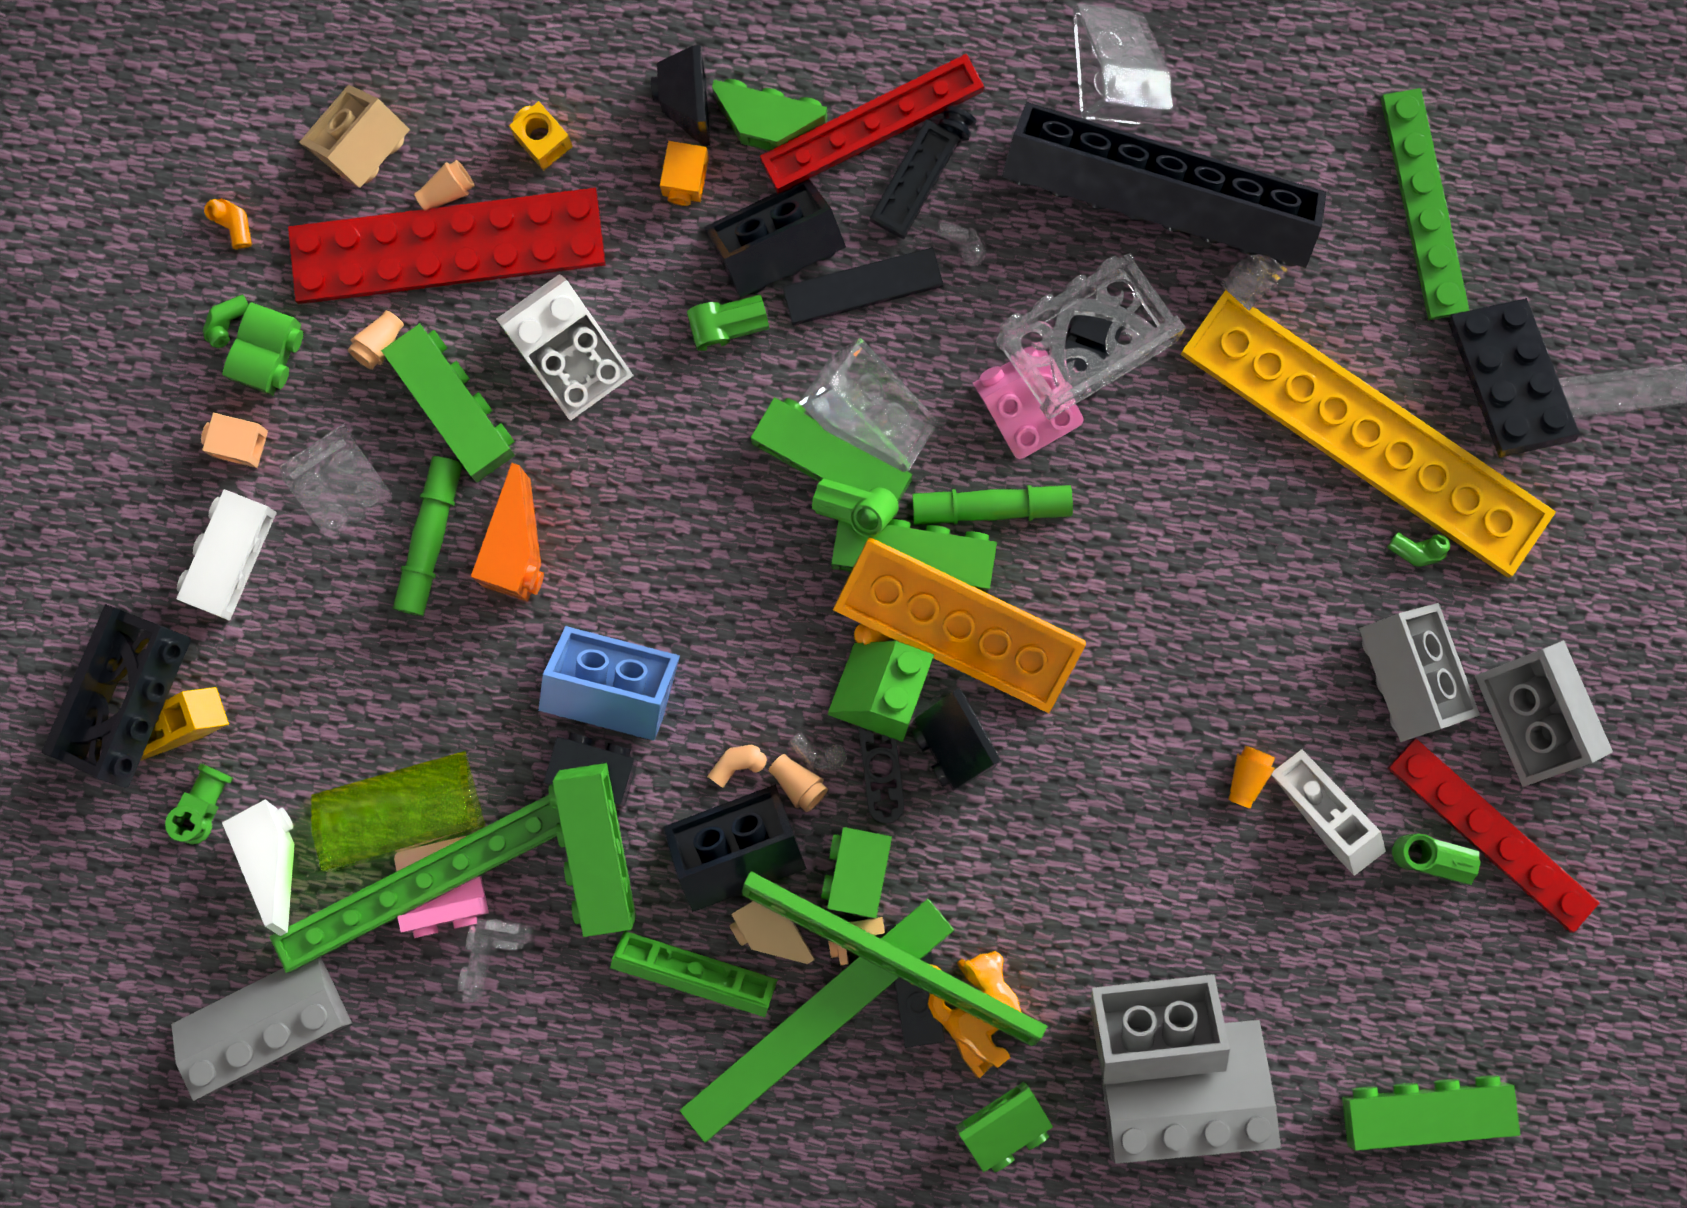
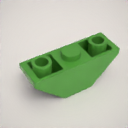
(766, 116)

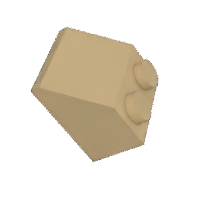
(355, 136)

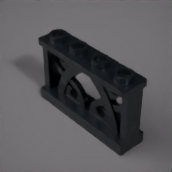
(84, 714)

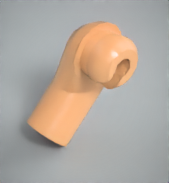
(737, 759)

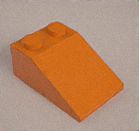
(510, 550)

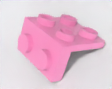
(1018, 410)
(456, 906)

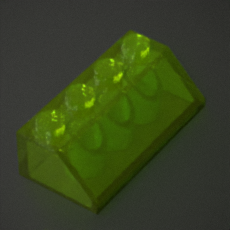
(395, 812)

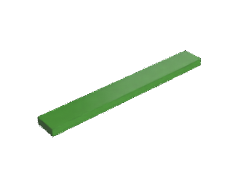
(416, 884)
(893, 959)
(810, 1026)

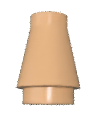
(445, 186)
(369, 342)
(800, 784)

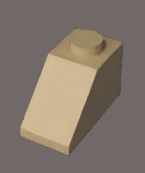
(769, 933)

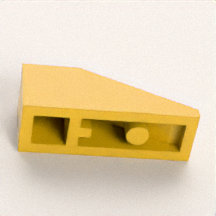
(186, 719)

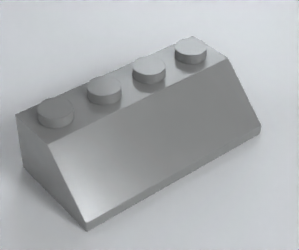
(256, 1027)

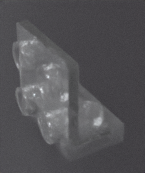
(335, 482)
(480, 941)

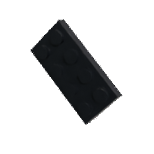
(1513, 378)

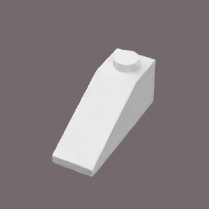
(1330, 812)
(266, 859)

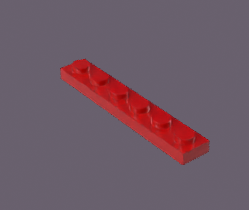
(871, 123)
(1493, 835)

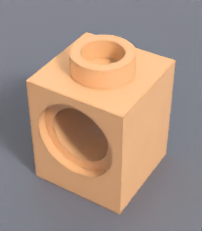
(234, 440)

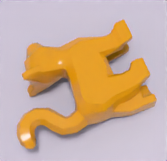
(969, 1032)

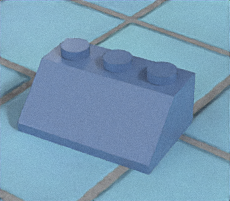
(608, 683)

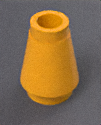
(1250, 775)

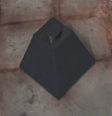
(683, 92)

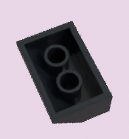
(775, 237)
(727, 842)

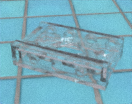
(1076, 385)

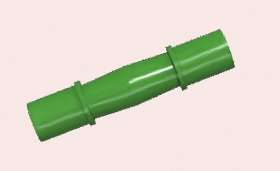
(992, 504)
(427, 536)

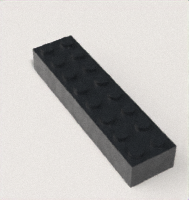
(1165, 185)

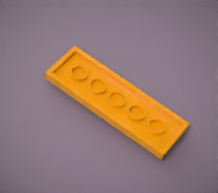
(959, 625)

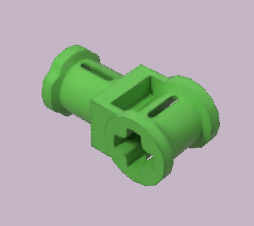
(197, 806)

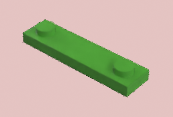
(694, 973)

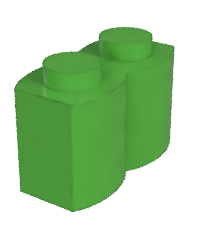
(263, 349)

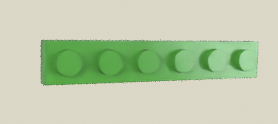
(1424, 204)

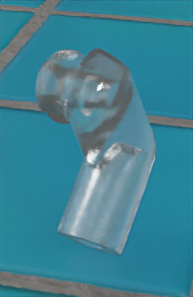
(967, 241)

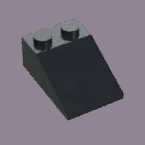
(955, 741)

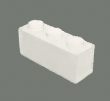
(225, 554)

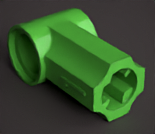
(719, 323)
(862, 509)
(1438, 858)

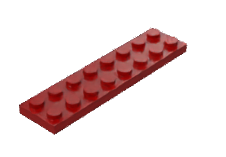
(446, 246)

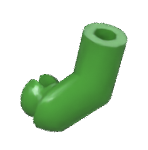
(219, 318)
(1422, 552)

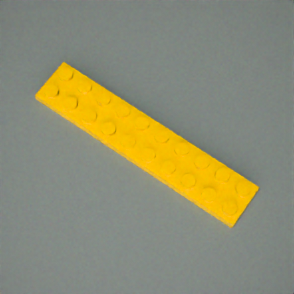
(1369, 434)

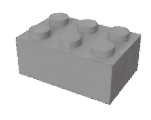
(1159, 1029)

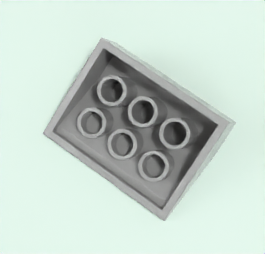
(1200, 1111)

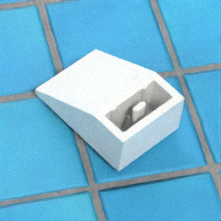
(565, 346)

